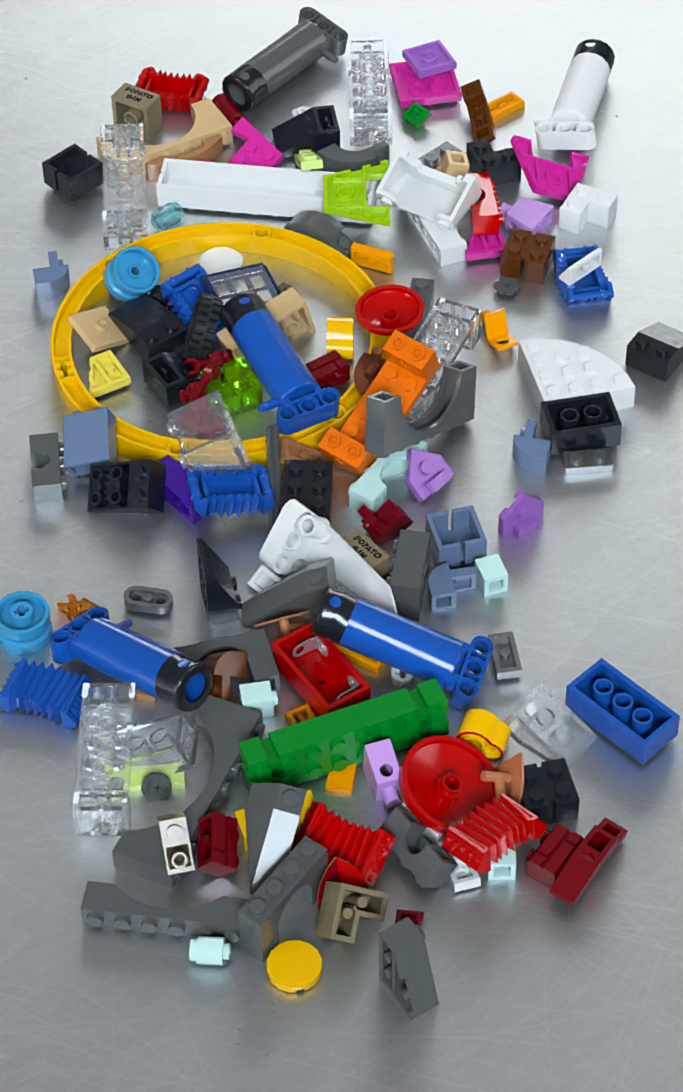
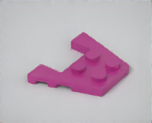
(256, 149)
(545, 176)

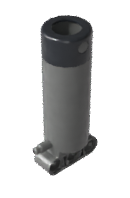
(285, 59)

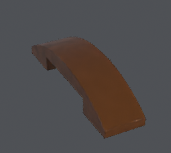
(478, 111)

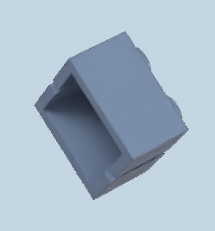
(461, 543)

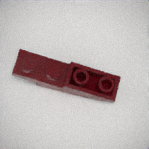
(587, 861)

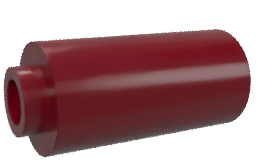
(228, 108)

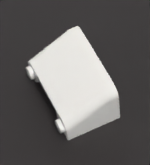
(427, 191)

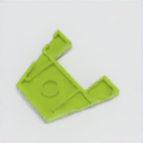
(347, 194)

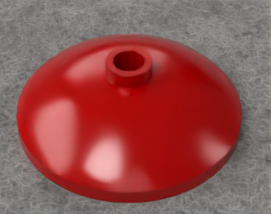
(389, 309)

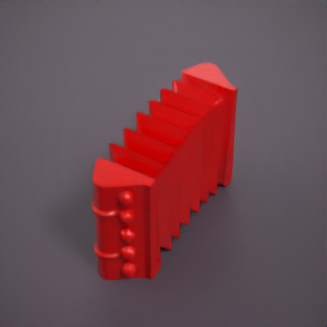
(174, 91)
(491, 833)
(348, 842)

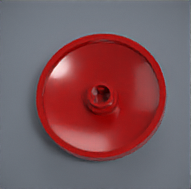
(444, 782)

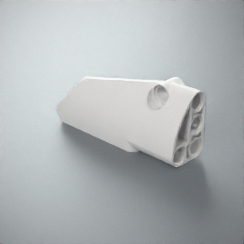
(305, 538)

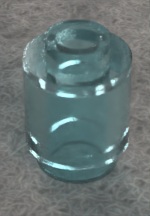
(167, 216)

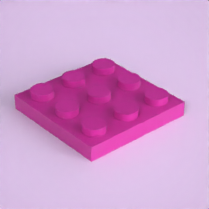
(424, 91)

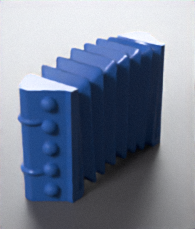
(588, 290)
(183, 293)
(231, 491)
(44, 692)

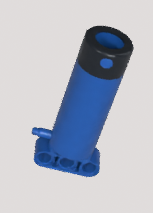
(277, 366)
(404, 644)
(132, 659)

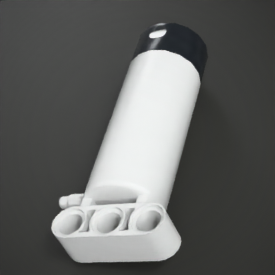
(578, 100)

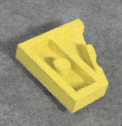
(106, 374)

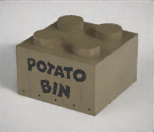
(135, 106)
(370, 552)

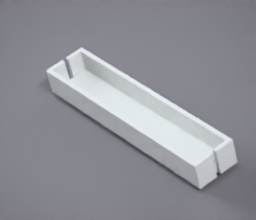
(246, 188)

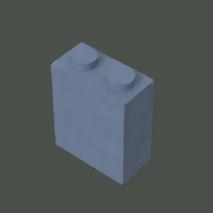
(89, 440)

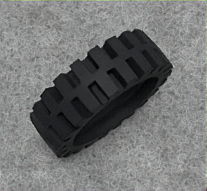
(202, 326)

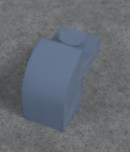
(52, 280)
(529, 451)
(445, 583)

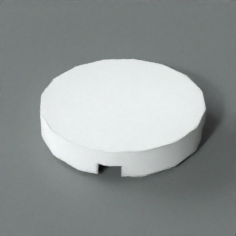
(220, 259)

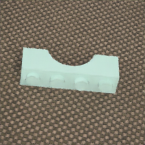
(370, 487)

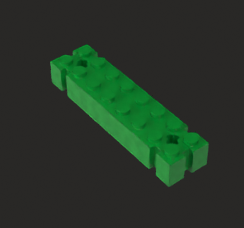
(339, 737)

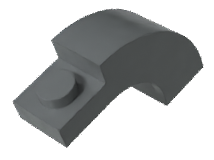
(338, 159)
(322, 228)

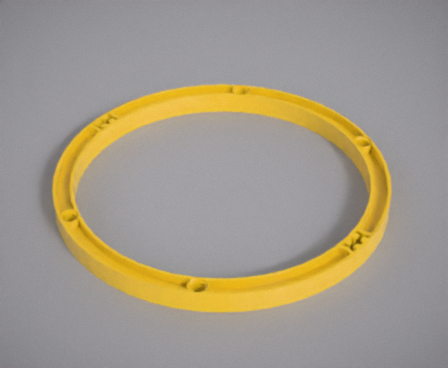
(190, 241)

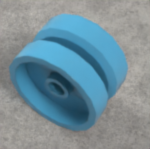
(131, 273)
(24, 623)

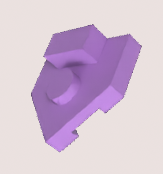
(426, 473)
(521, 516)

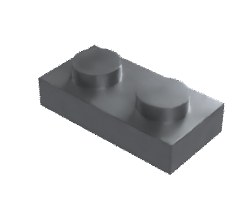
(434, 157)
(587, 461)
(505, 656)

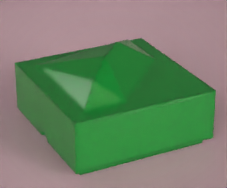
(416, 115)

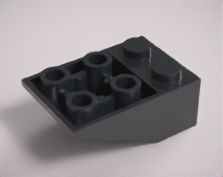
(309, 130)
(168, 375)
(127, 487)

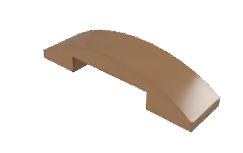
(210, 150)

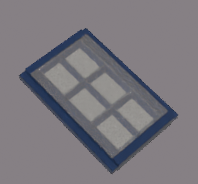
(234, 281)

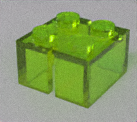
(240, 387)

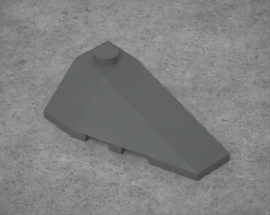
(292, 594)
(270, 826)

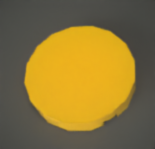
(294, 966)

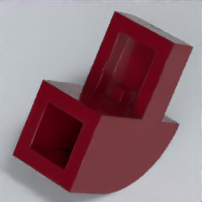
(385, 522)

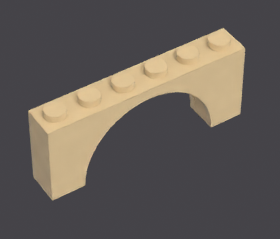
(207, 123)

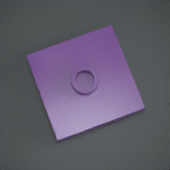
(429, 59)

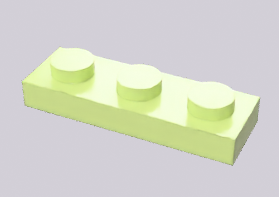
(308, 160)

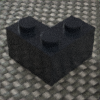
(501, 164)

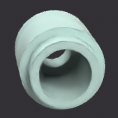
(209, 950)

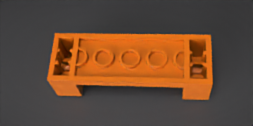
(404, 374)

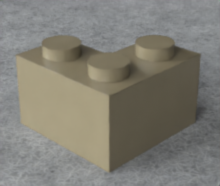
(343, 907)

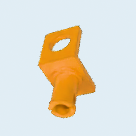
(496, 329)

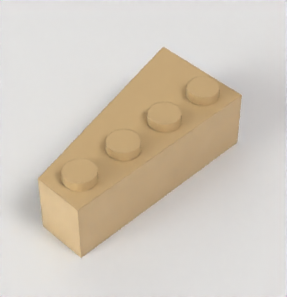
(289, 312)

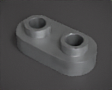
(148, 599)

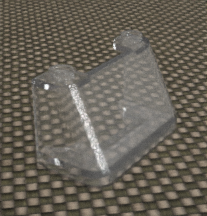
(208, 436)

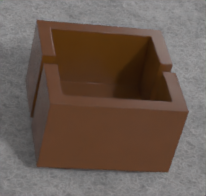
(533, 250)

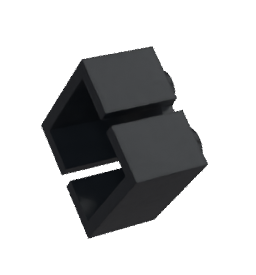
(73, 172)
(547, 786)

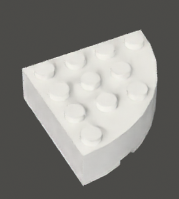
(569, 370)

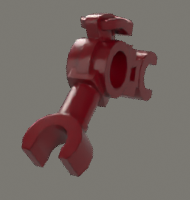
(218, 358)
(198, 389)

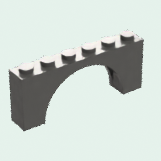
(452, 407)

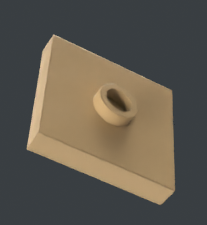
(97, 329)

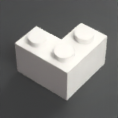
(587, 205)

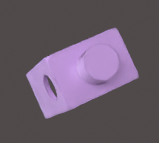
(528, 215)
(382, 772)

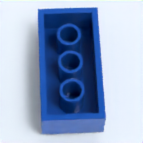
(622, 711)

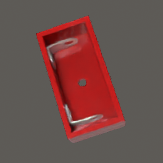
(311, 659)

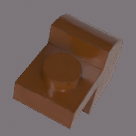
(225, 667)

